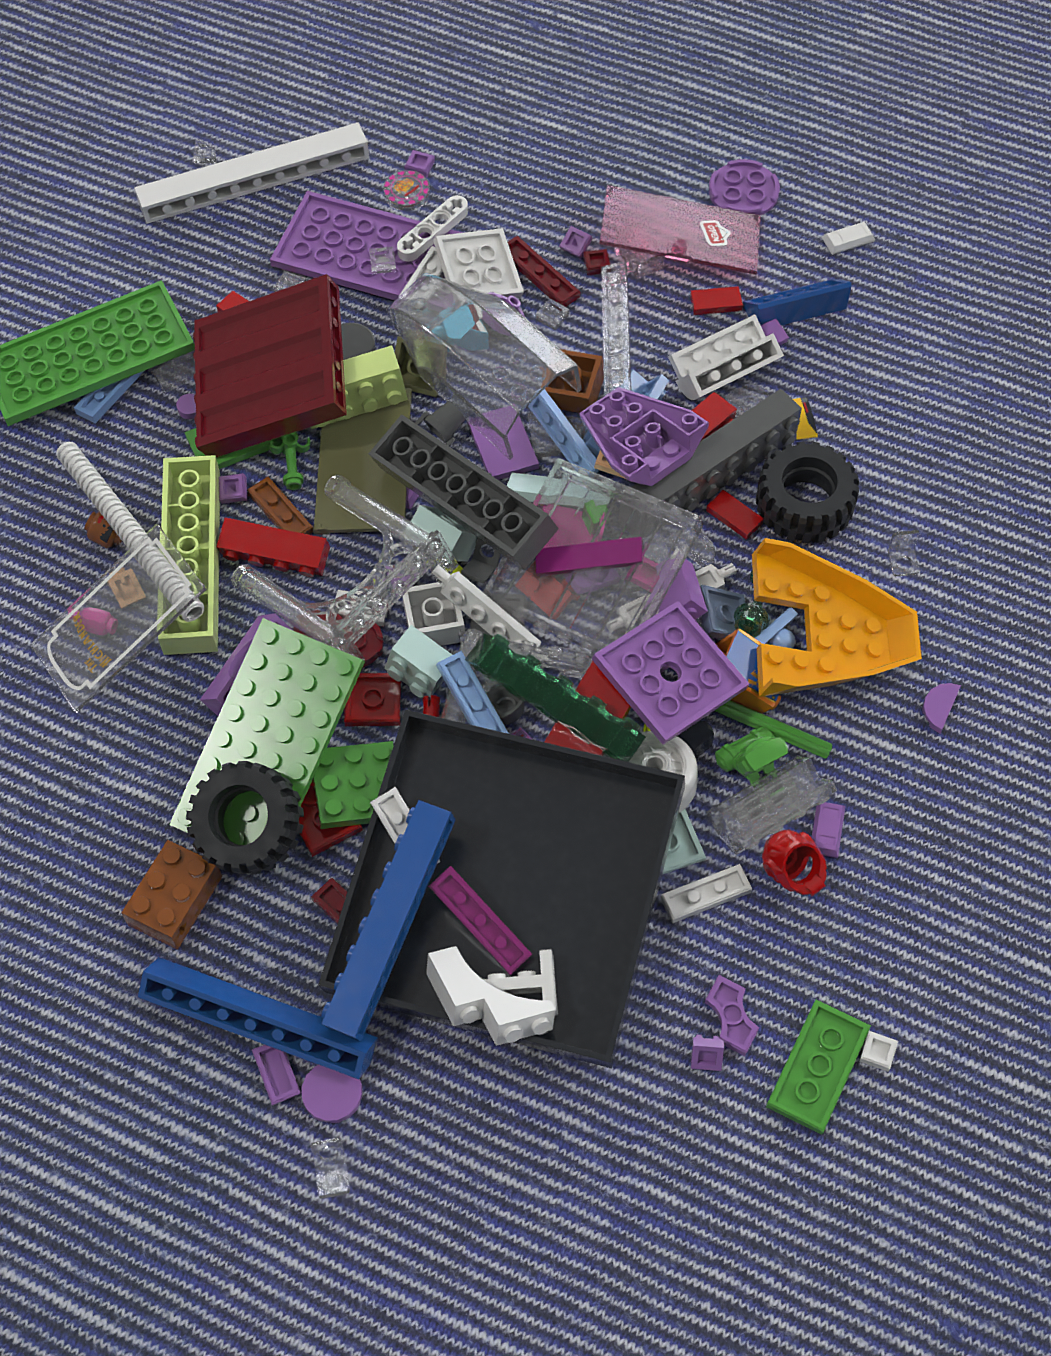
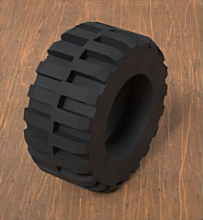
(811, 465)
(209, 813)

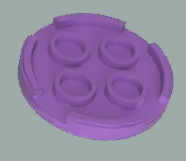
(744, 187)

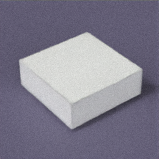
(878, 1051)

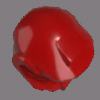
(787, 856)

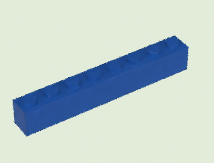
(388, 920)
(254, 1017)

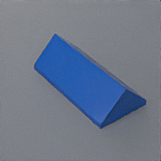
(800, 302)

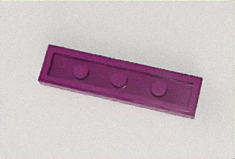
(589, 555)
(480, 920)

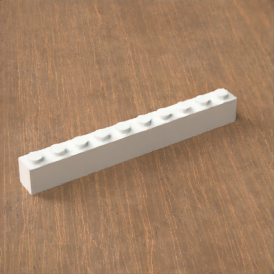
(252, 172)

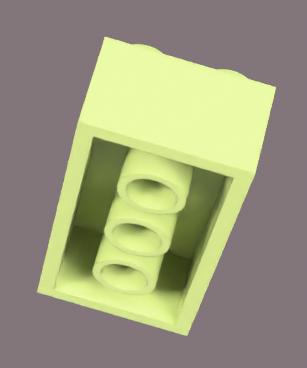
(371, 383)

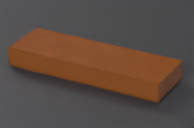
(278, 507)

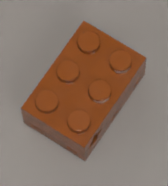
(171, 894)

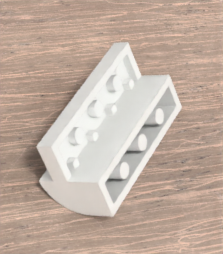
(724, 357)

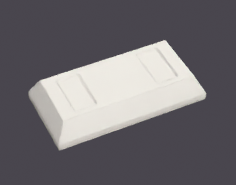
(848, 238)

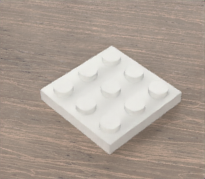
(479, 261)

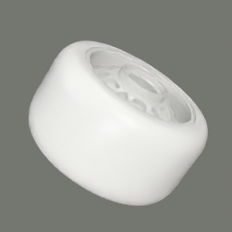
(671, 757)

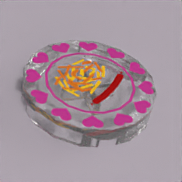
(406, 190)

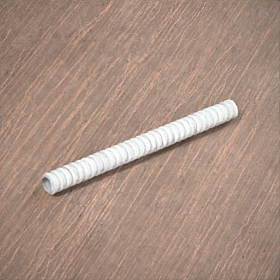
(110, 506)

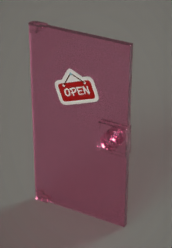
(680, 230)

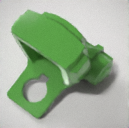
(752, 754)

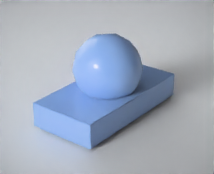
(777, 633)

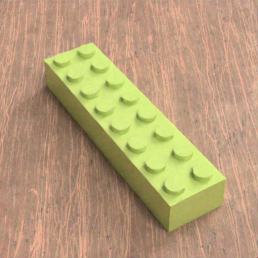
(192, 526)

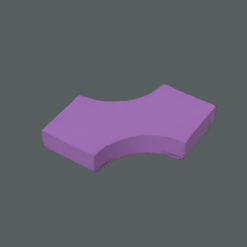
(736, 1027)

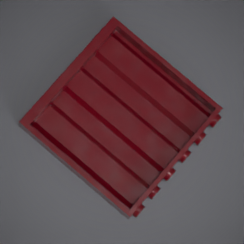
(269, 367)

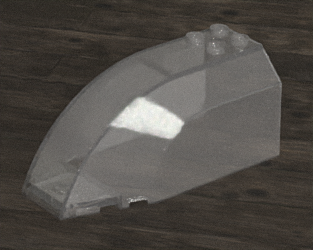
(477, 353)

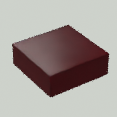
(595, 260)

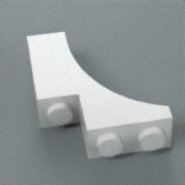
(471, 998)

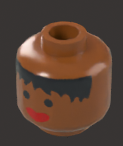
(100, 531)

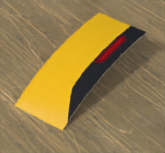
(807, 425)

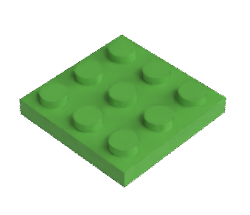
(348, 783)

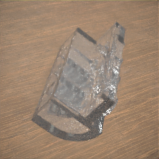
(769, 804)

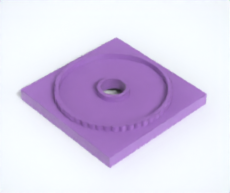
(674, 642)

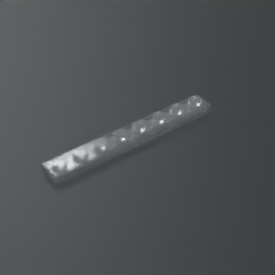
(615, 327)

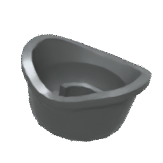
(506, 705)

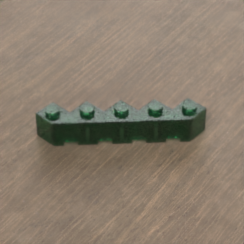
(555, 698)

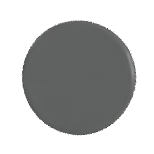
(356, 340)

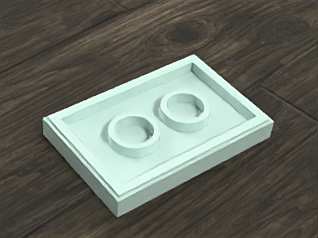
(684, 845)

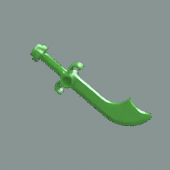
(289, 447)

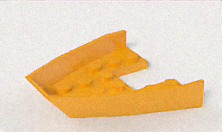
(848, 622)

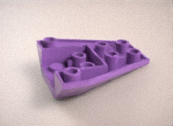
(642, 434)

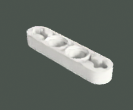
(428, 225)

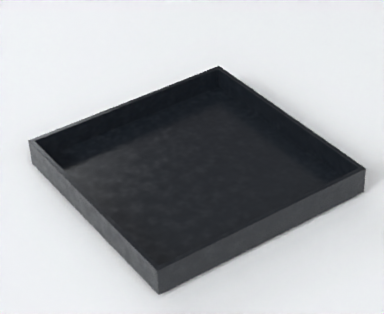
(552, 844)

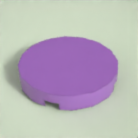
(331, 1094)

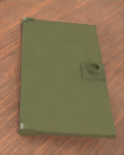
(345, 453)

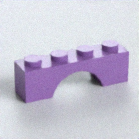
(221, 685)

